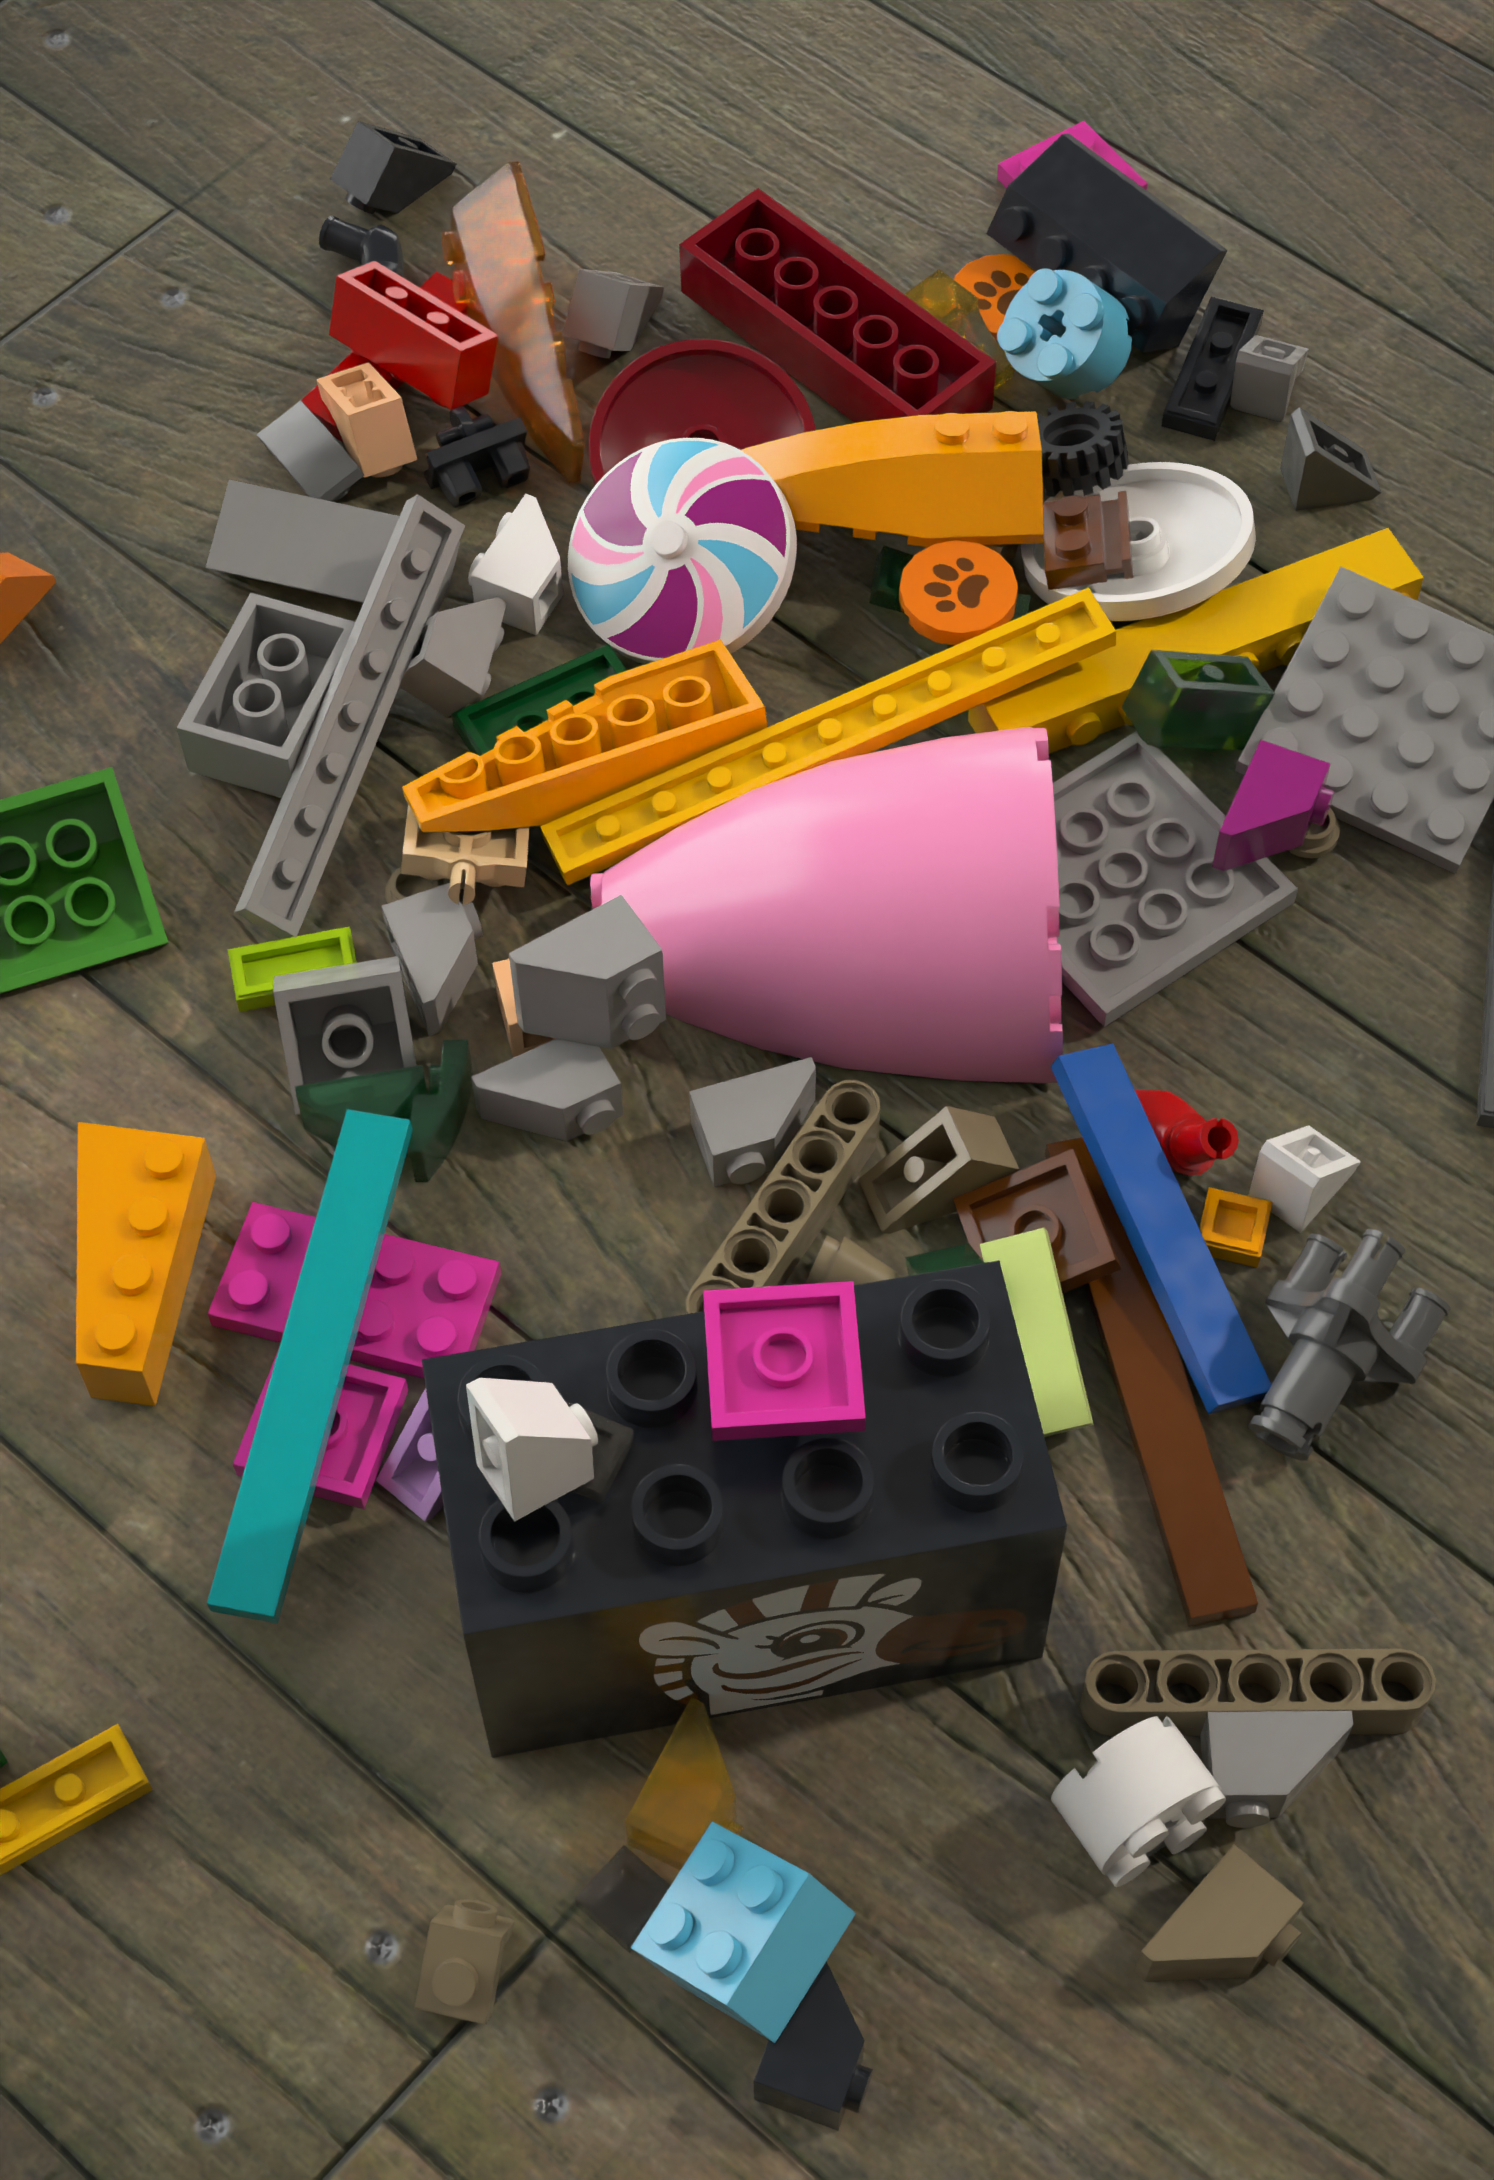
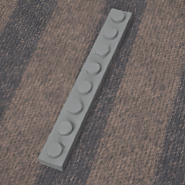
(350, 719)

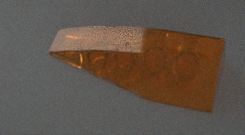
(500, 278)

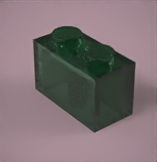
(1197, 700)

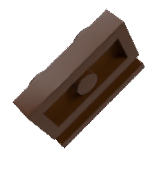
(1086, 540)

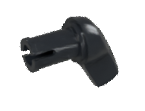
(361, 244)

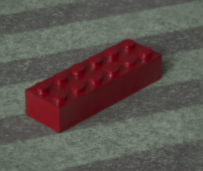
(830, 317)

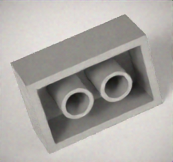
(262, 694)

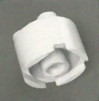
(1139, 1798)

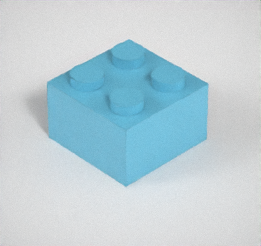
(744, 1930)

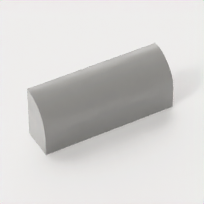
(303, 542)

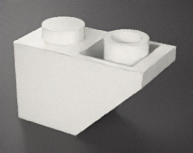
(520, 568)

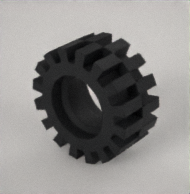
(1081, 448)

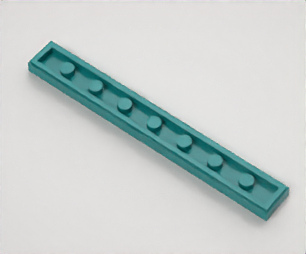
(310, 1369)

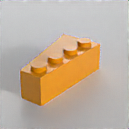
(136, 1246)

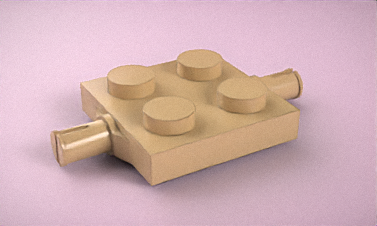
(466, 857)

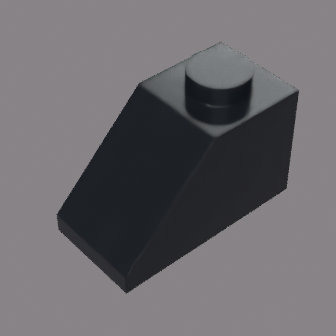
(388, 168)
(816, 2059)

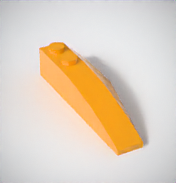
(916, 477)
(588, 751)

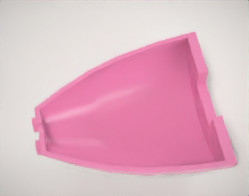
(871, 912)

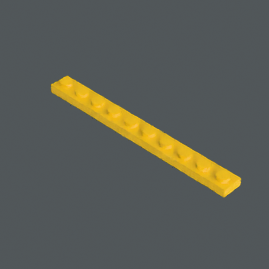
(833, 731)

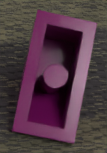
(1273, 806)

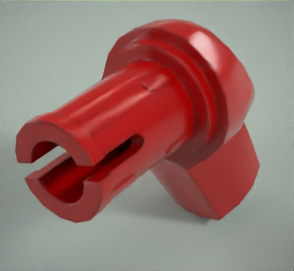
(1184, 1135)

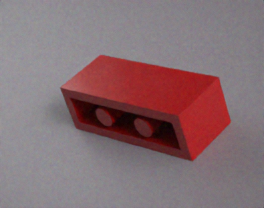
(413, 335)

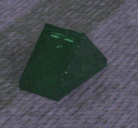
(380, 1093)

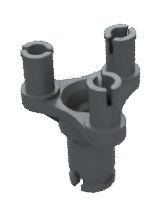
(1339, 1337)

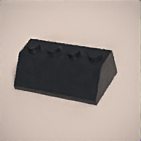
(1096, 221)

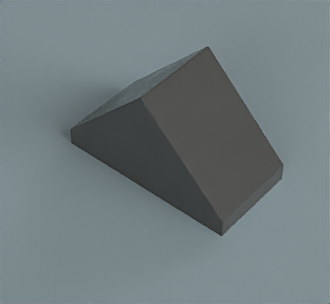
(1324, 465)

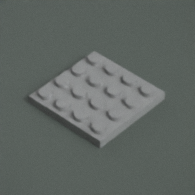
(1398, 712)
(1142, 881)

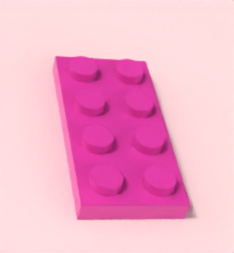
(417, 1305)

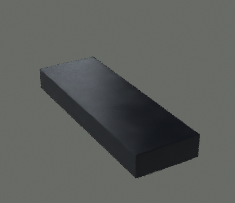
(1207, 375)

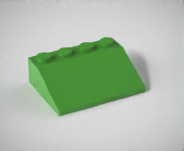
(71, 882)

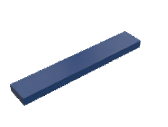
(1161, 1228)

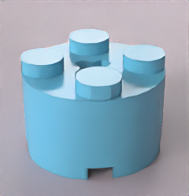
(1065, 334)

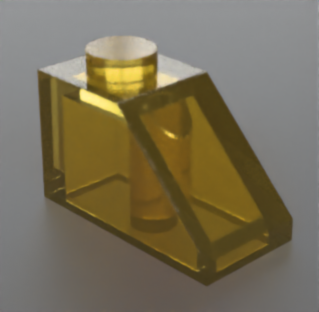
(683, 1793)

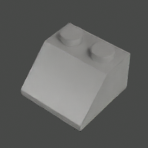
(591, 979)
(343, 1022)

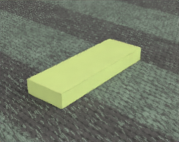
(1042, 1329)

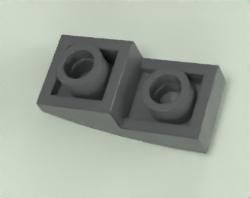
(310, 454)

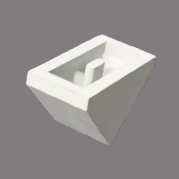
(1300, 1174)

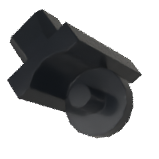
(473, 447)

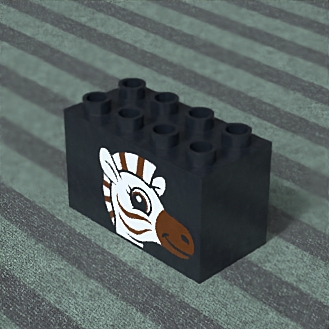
(757, 1560)

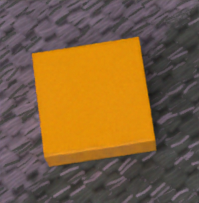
(1235, 1226)

